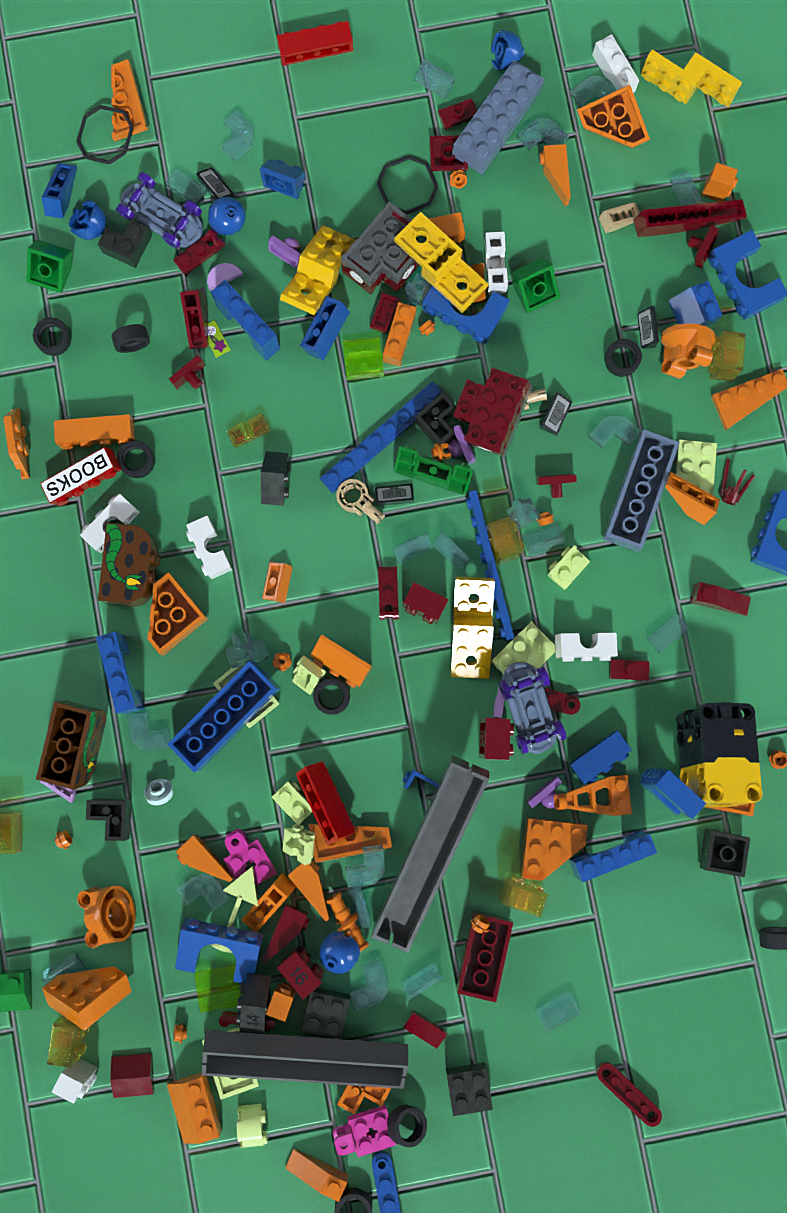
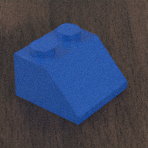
(282, 178)
(696, 306)

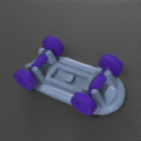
(174, 223)
(525, 693)

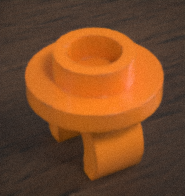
(438, 454)

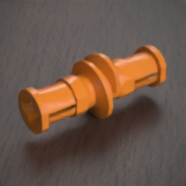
(347, 920)

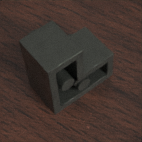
(128, 247)
(432, 419)
(274, 475)
(117, 817)

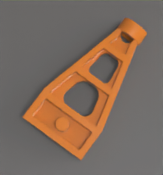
(618, 797)

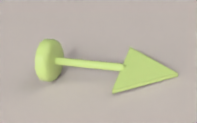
(244, 889)

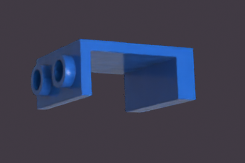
(409, 776)

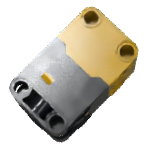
(720, 753)

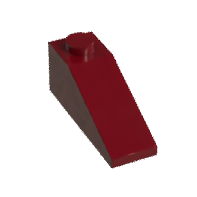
(195, 316)
(720, 599)
(288, 928)

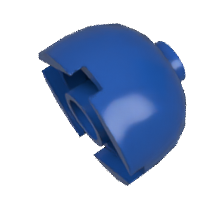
(506, 48)
(88, 221)
(224, 223)
(339, 953)

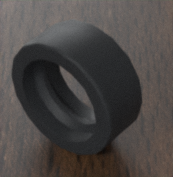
(43, 325)
(130, 338)
(630, 345)
(123, 451)
(327, 682)
(773, 938)
(419, 1130)
(354, 1193)

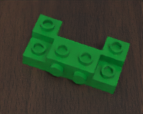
(433, 472)

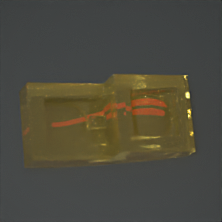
(248, 431)

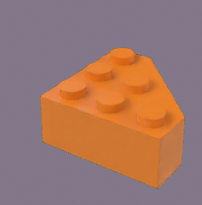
(616, 118)
(172, 615)
(549, 845)
(87, 994)

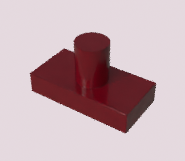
(704, 246)
(188, 374)
(556, 483)
(629, 670)

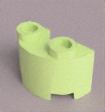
(307, 674)
(299, 843)
(250, 1126)

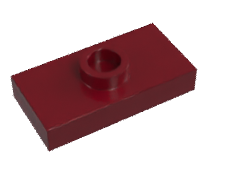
(457, 113)
(384, 313)

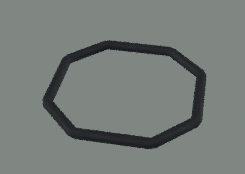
(127, 141)
(402, 160)

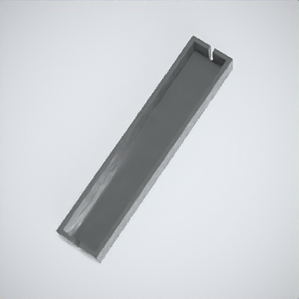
(430, 853)
(304, 1059)

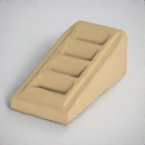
(609, 221)

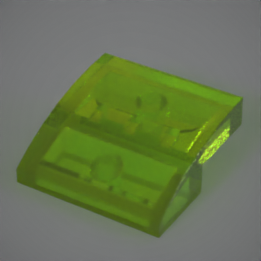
(363, 358)
(216, 988)

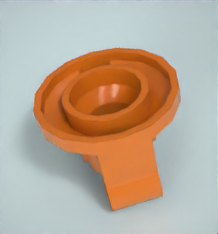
(686, 348)
(107, 914)

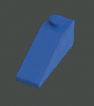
(59, 191)

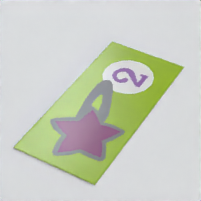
(216, 340)

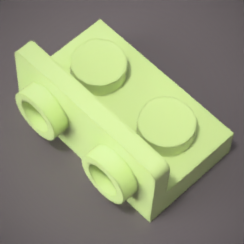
(568, 567)
(293, 802)

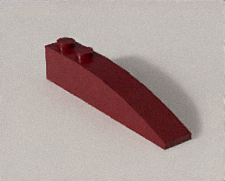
(687, 217)

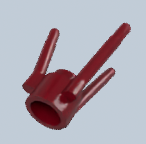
(732, 495)

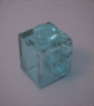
(417, 290)
(523, 512)

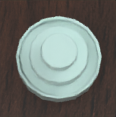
(158, 791)

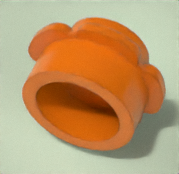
(462, 179)
(427, 327)
(546, 518)
(282, 656)
(773, 759)
(63, 839)
(480, 924)
(180, 1033)

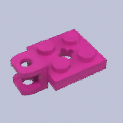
(244, 851)
(356, 1131)

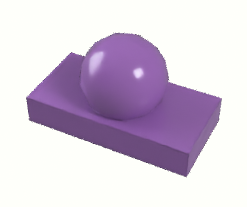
(286, 250)
(459, 446)
(545, 794)

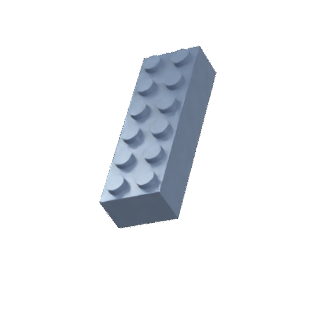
(498, 117)
(641, 491)

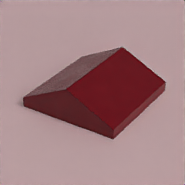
(441, 154)
(131, 1075)

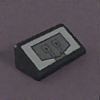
(214, 184)
(648, 328)
(556, 414)
(394, 494)

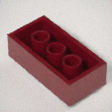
(495, 738)
(484, 958)

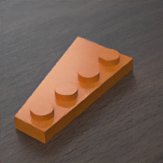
(126, 98)
(745, 398)
(352, 845)

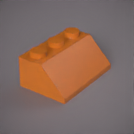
(340, 662)
(195, 1109)

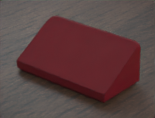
(425, 1029)

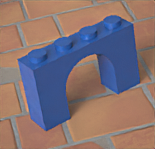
(747, 300)
(235, 307)
(479, 326)
(768, 551)
(113, 650)
(671, 792)
(634, 848)
(197, 934)

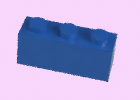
(325, 328)
(600, 758)

